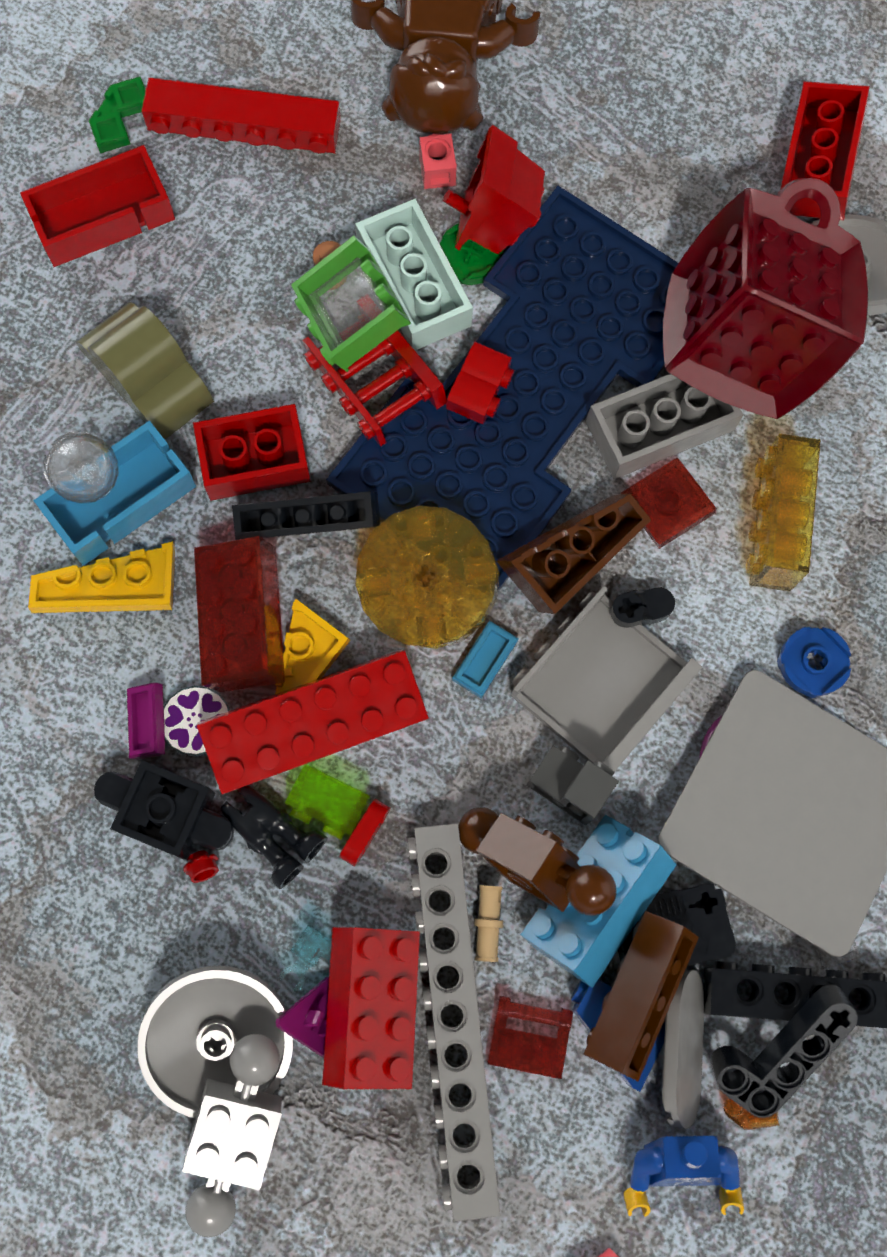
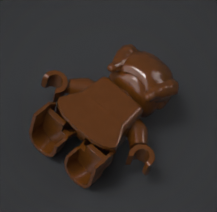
(441, 43)

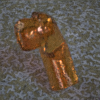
(747, 1120)

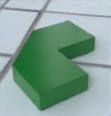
(120, 101)

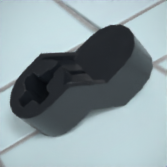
(642, 607)

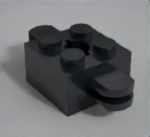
(163, 810)

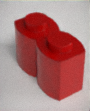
(479, 383)

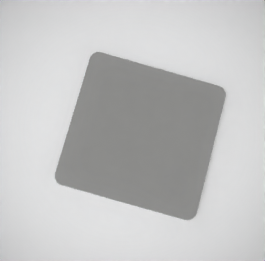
(787, 814)

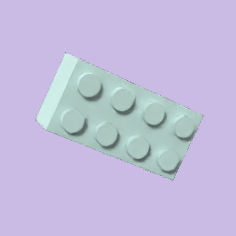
(417, 273)

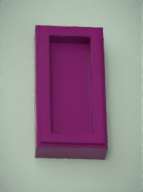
(145, 721)

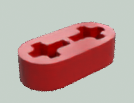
(364, 832)

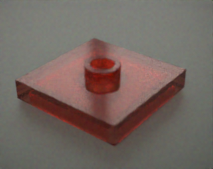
(671, 502)

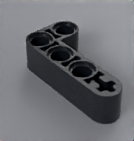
(825, 1015)

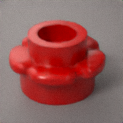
(201, 866)

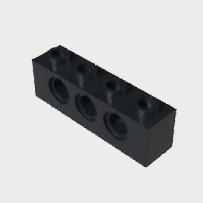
(306, 515)

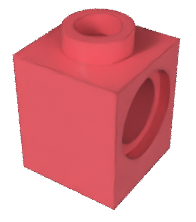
(437, 172)

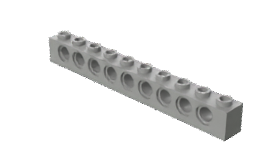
(481, 1197)

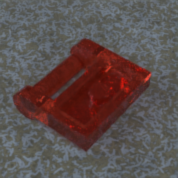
(528, 1050)

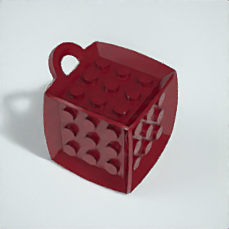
(767, 301)

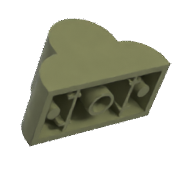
(146, 368)

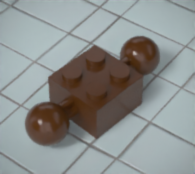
(537, 862)

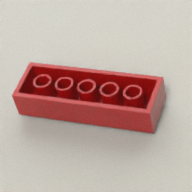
(312, 721)

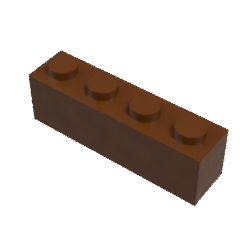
(641, 995)

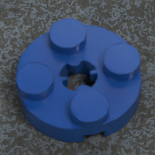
(795, 666)

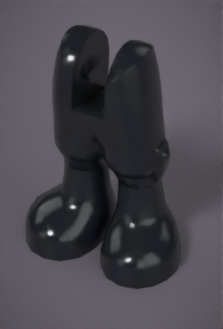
(258, 830)

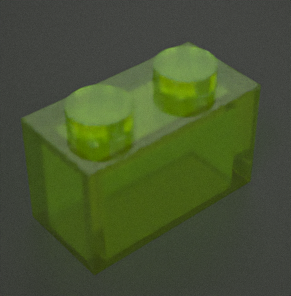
(327, 802)

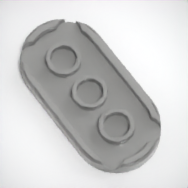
(684, 1052)

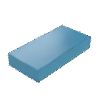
(485, 659)

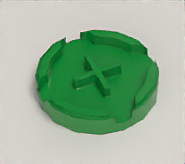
(471, 262)

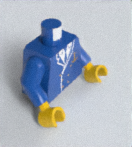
(684, 1163)

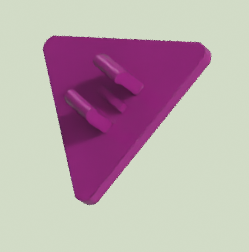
(307, 1018)

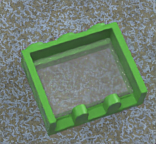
(348, 303)

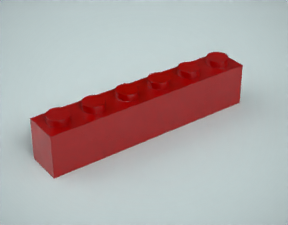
(241, 115)

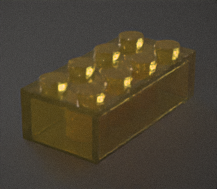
(783, 513)

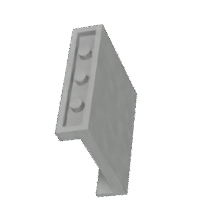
(602, 683)

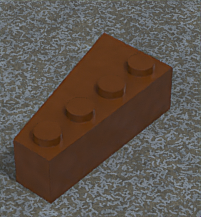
(571, 554)

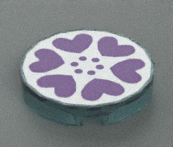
(184, 712)

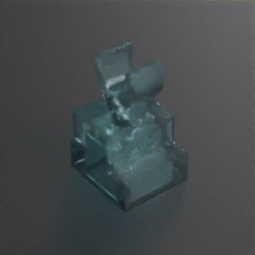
(310, 949)

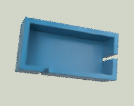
(142, 490)
(589, 943)

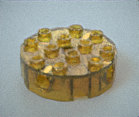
(401, 554)

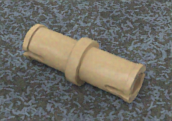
(488, 923)

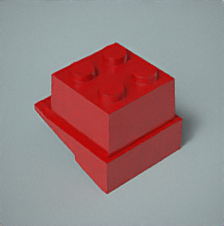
(500, 196)

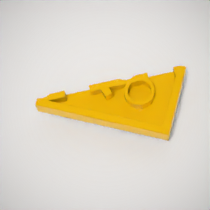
(309, 647)

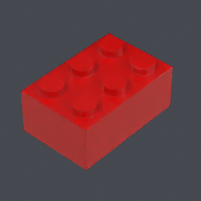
(251, 452)

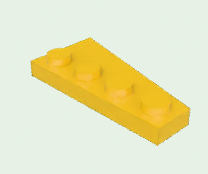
(121, 584)

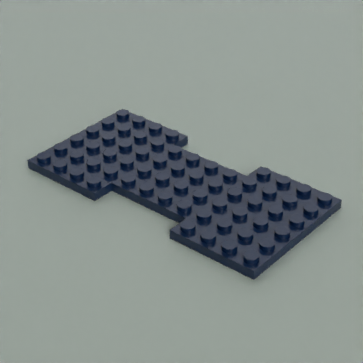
(575, 316)

